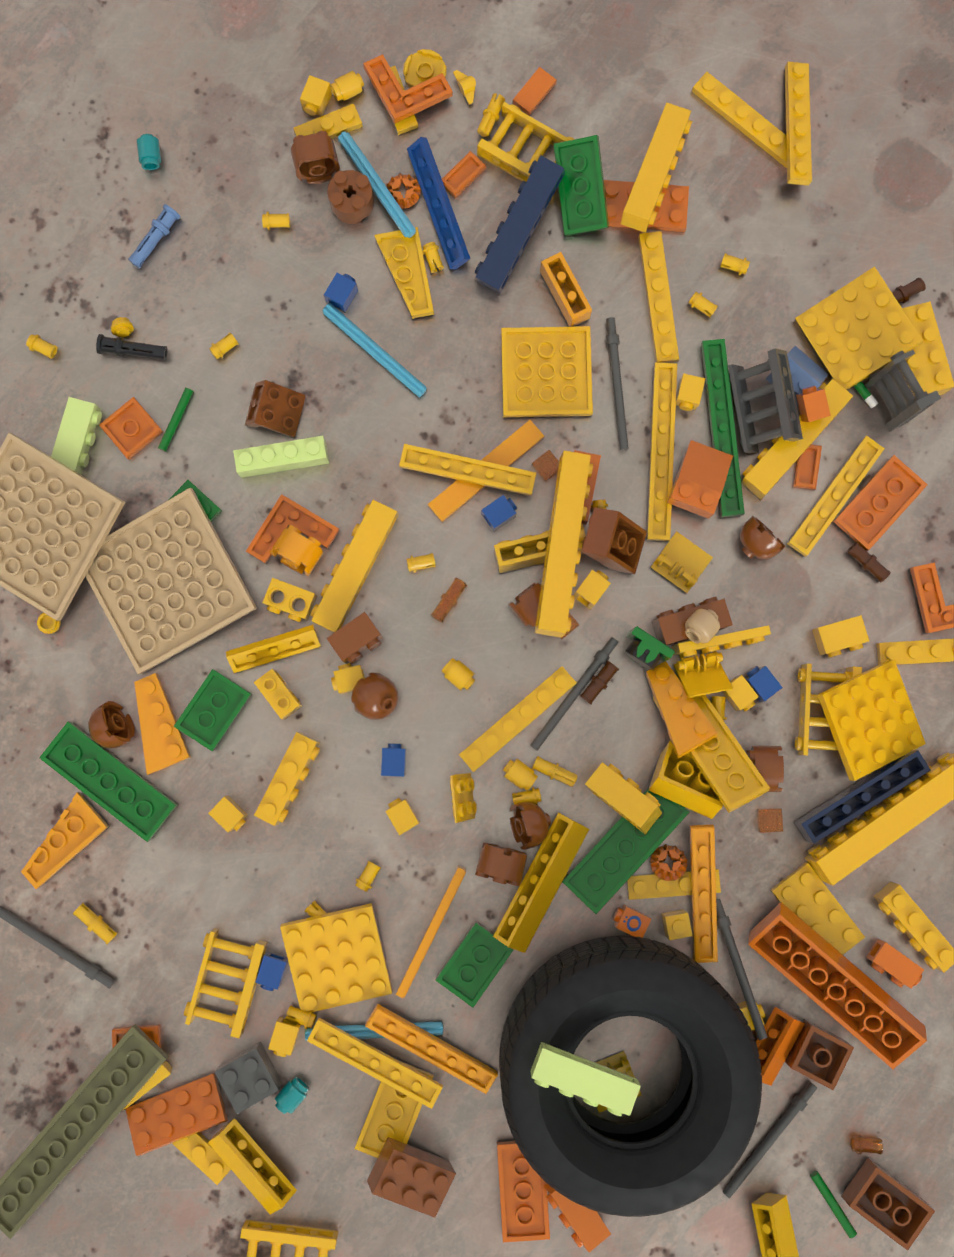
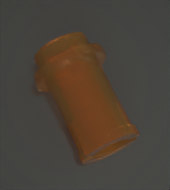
(868, 1145)

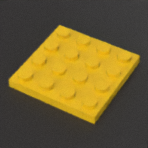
(858, 329)
(546, 371)
(871, 719)
(336, 958)

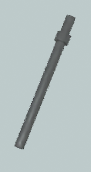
(612, 342)
(601, 657)
(724, 923)
(91, 971)
(798, 1104)

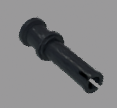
(120, 347)

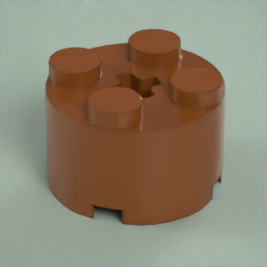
(314, 157)
(353, 185)
(527, 604)
(768, 764)
(501, 864)

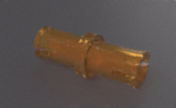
(448, 600)

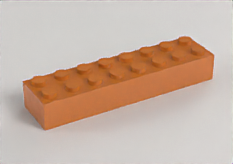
(837, 986)

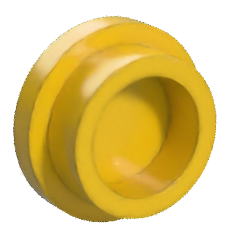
(121, 327)
(47, 624)

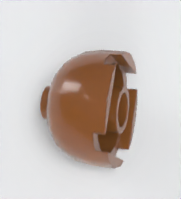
(759, 540)
(375, 696)
(110, 726)
(529, 824)

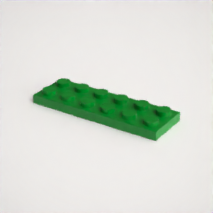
(108, 781)
(621, 855)

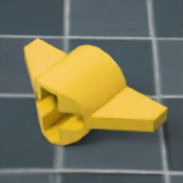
(466, 85)

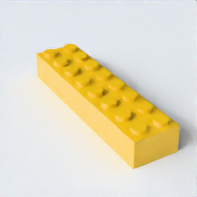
(884, 823)

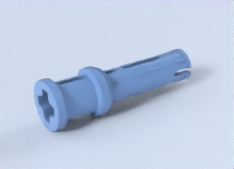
(159, 228)

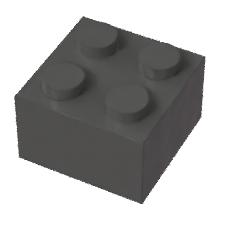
(248, 1077)

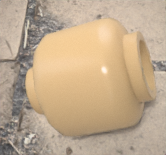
(702, 626)

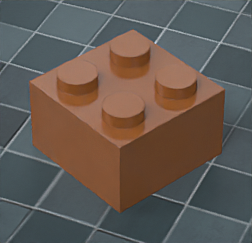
(355, 638)
(819, 1055)

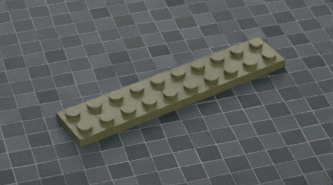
(77, 1127)

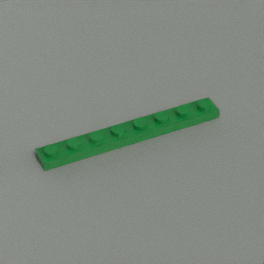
(722, 422)

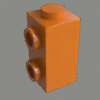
(888, 959)

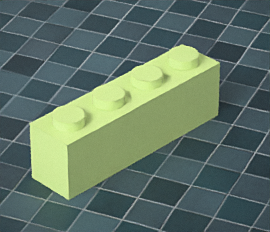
(76, 434)
(281, 456)
(585, 1079)

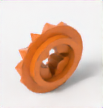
(411, 196)
(661, 869)

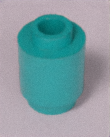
(149, 152)
(291, 1095)

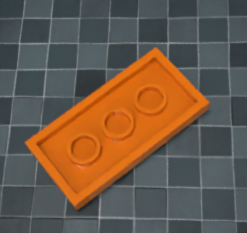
(670, 215)
(880, 503)
(176, 1114)
(521, 1197)

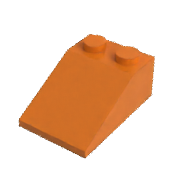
(700, 479)

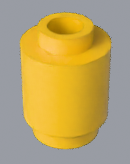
(347, 86)
(458, 674)
(520, 774)

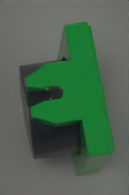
(647, 649)

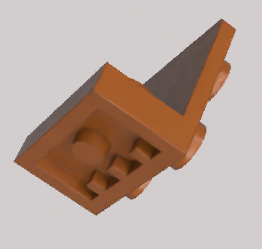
(275, 408)

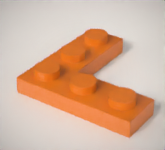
(405, 103)
(280, 517)
(930, 599)

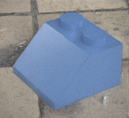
(803, 371)

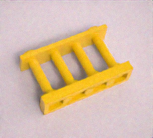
(508, 160)
(805, 676)
(242, 998)
(282, 1234)

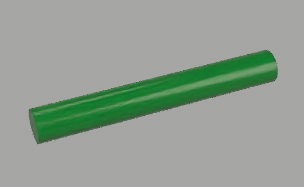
(176, 417)
(833, 1204)

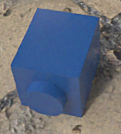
(341, 291)
(499, 512)
(763, 682)
(393, 761)
(272, 971)

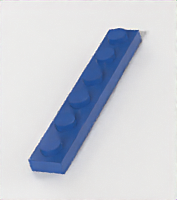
(438, 203)

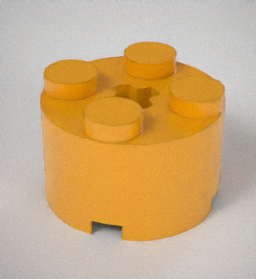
(297, 551)

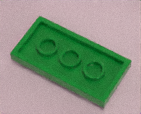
(582, 185)

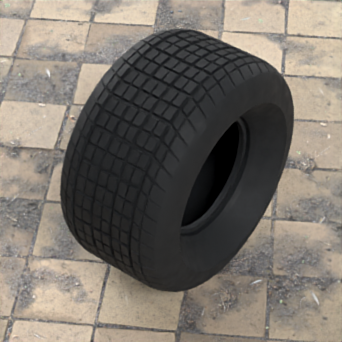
(681, 1147)

